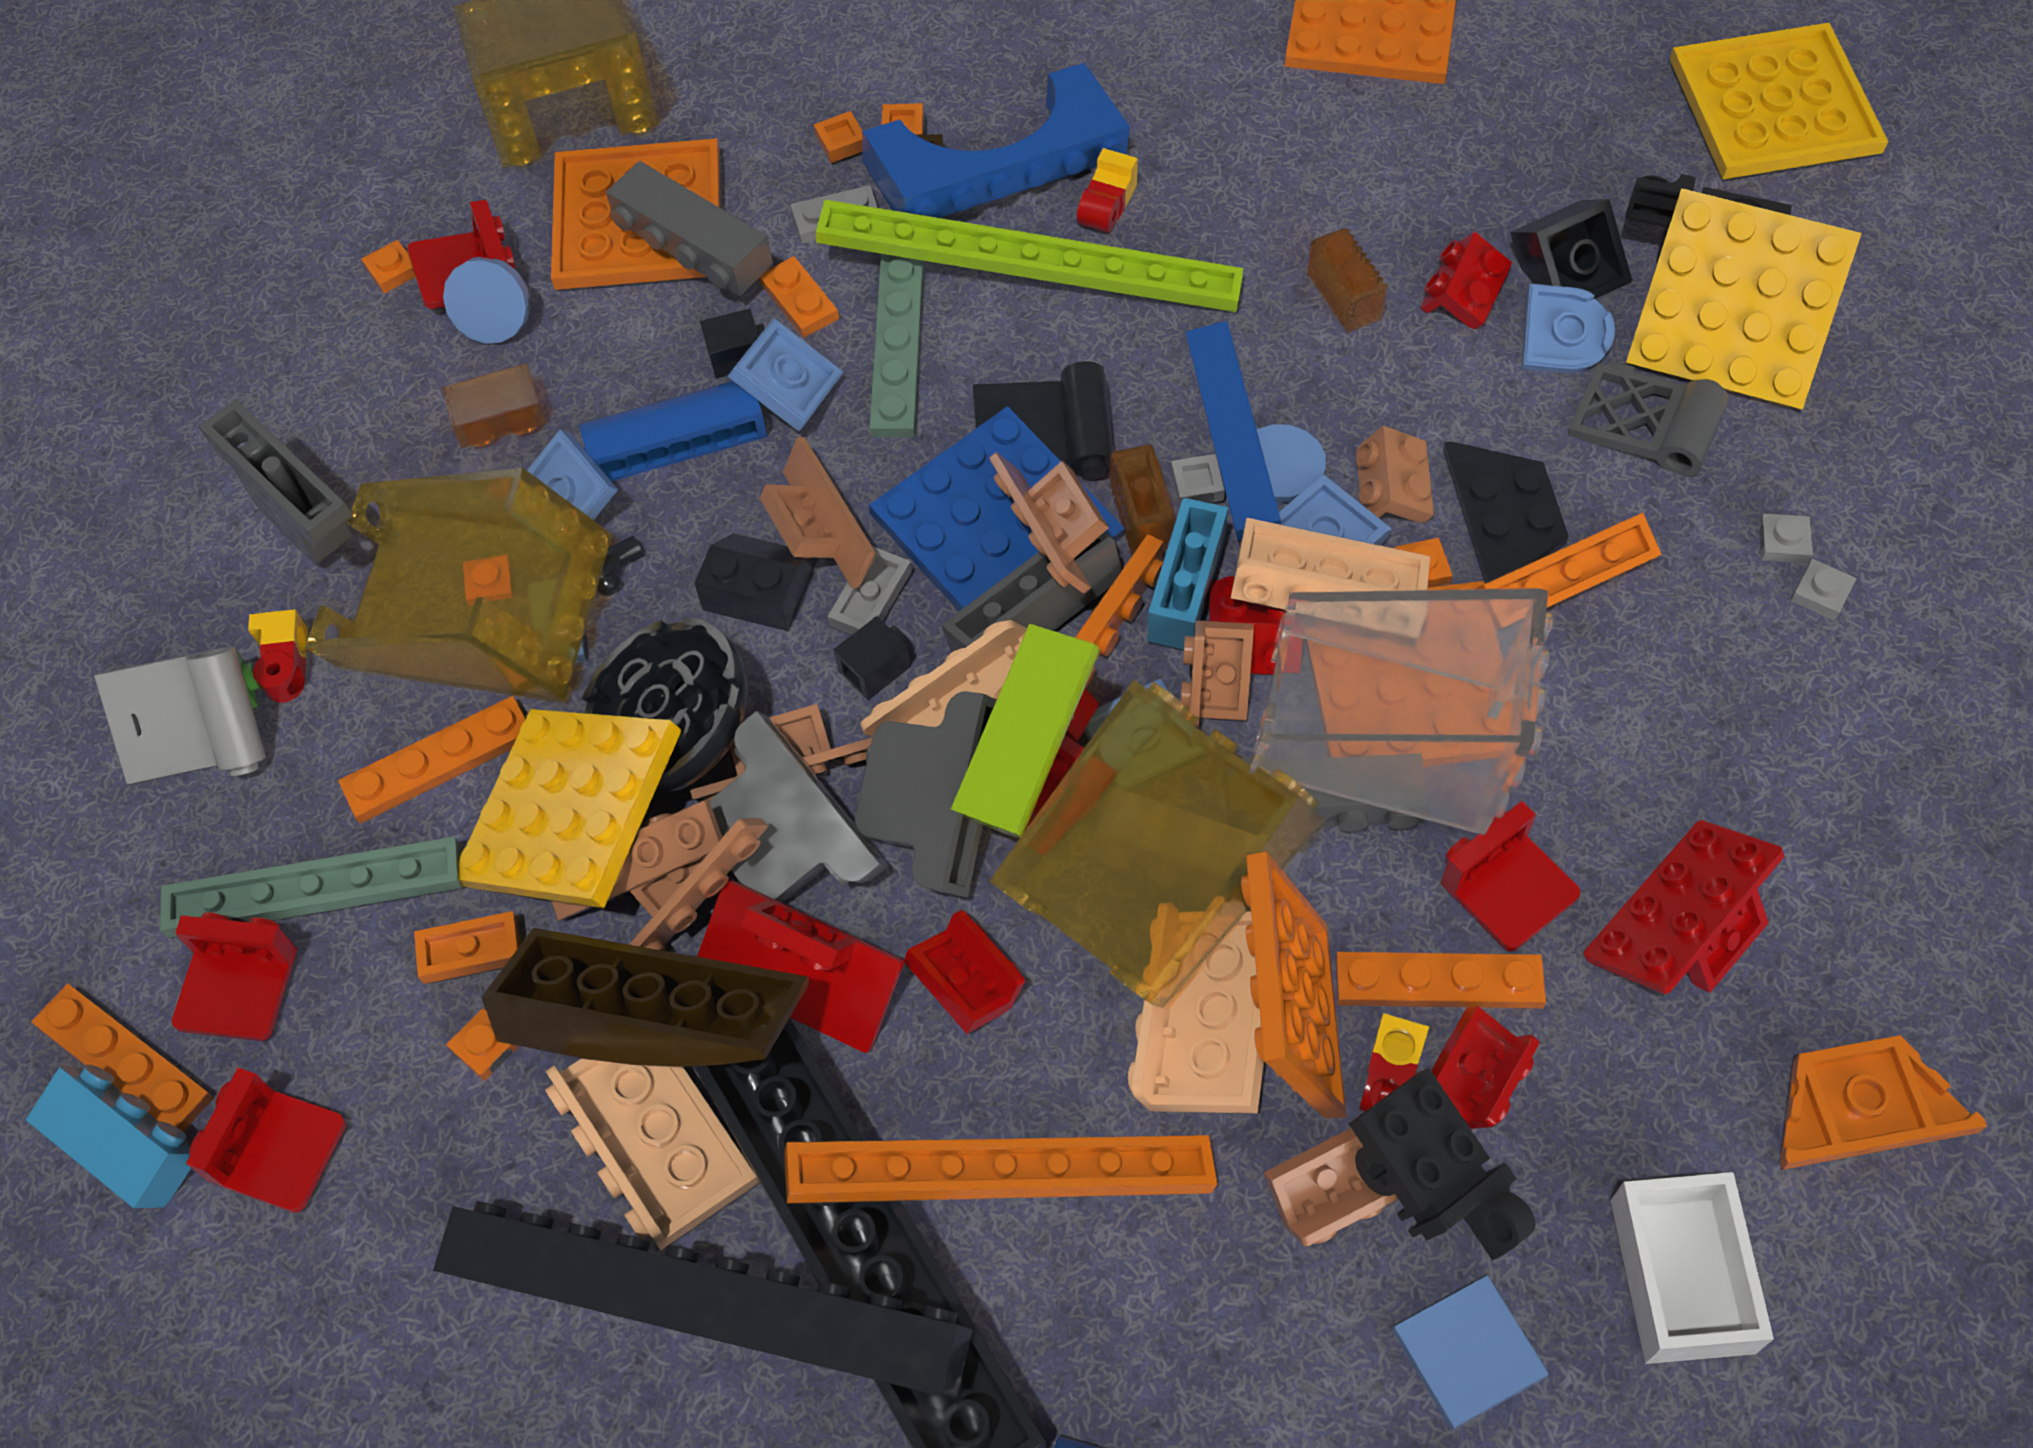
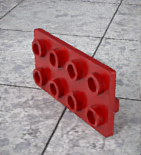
(1691, 912)
(846, 976)

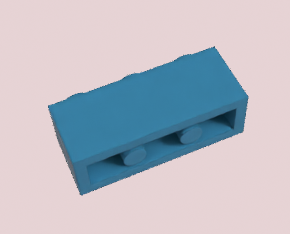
(1187, 572)
(112, 1136)

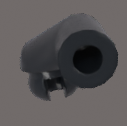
(616, 557)

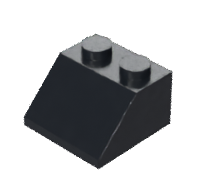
(1574, 248)
(753, 581)

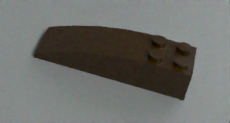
(637, 1003)

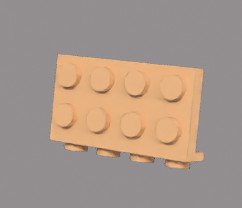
(1291, 559)
(976, 669)
(1202, 1043)
(655, 1141)

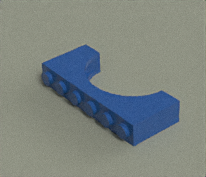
(943, 180)

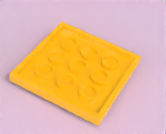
(1777, 101)
(1743, 298)
(567, 806)

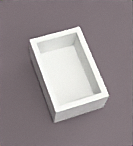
(1690, 1268)

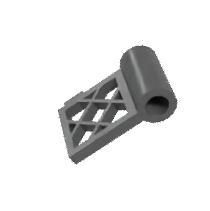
(1685, 423)

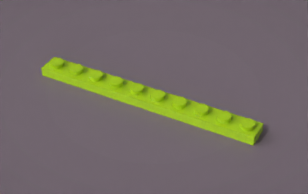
(1029, 255)

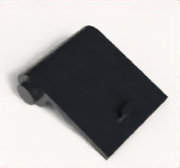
(1063, 414)

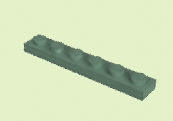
(897, 347)
(317, 884)

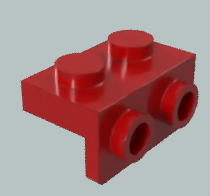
(1467, 280)
(966, 973)
(1483, 1067)

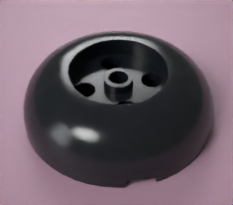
(678, 675)

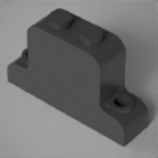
(280, 483)
(911, 790)
(802, 817)

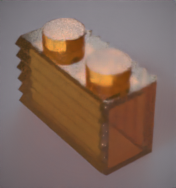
(1347, 279)
(494, 406)
(1141, 495)

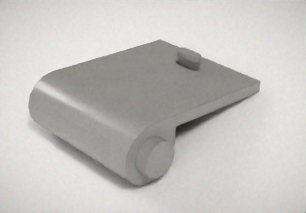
(188, 714)

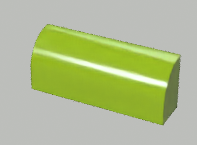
(1025, 730)

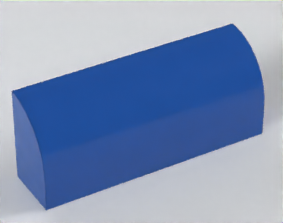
(673, 430)

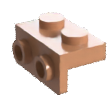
(1395, 475)
(1220, 670)
(1323, 1190)

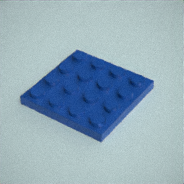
(958, 518)

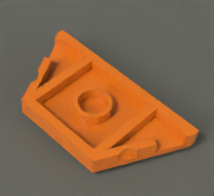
(1867, 1102)

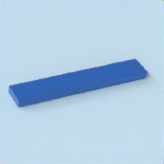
(1232, 426)

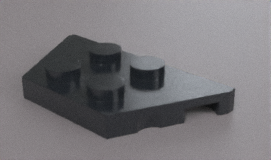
(1505, 507)

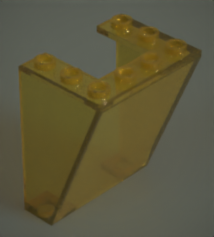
(548, 47)
(471, 584)
(1152, 842)

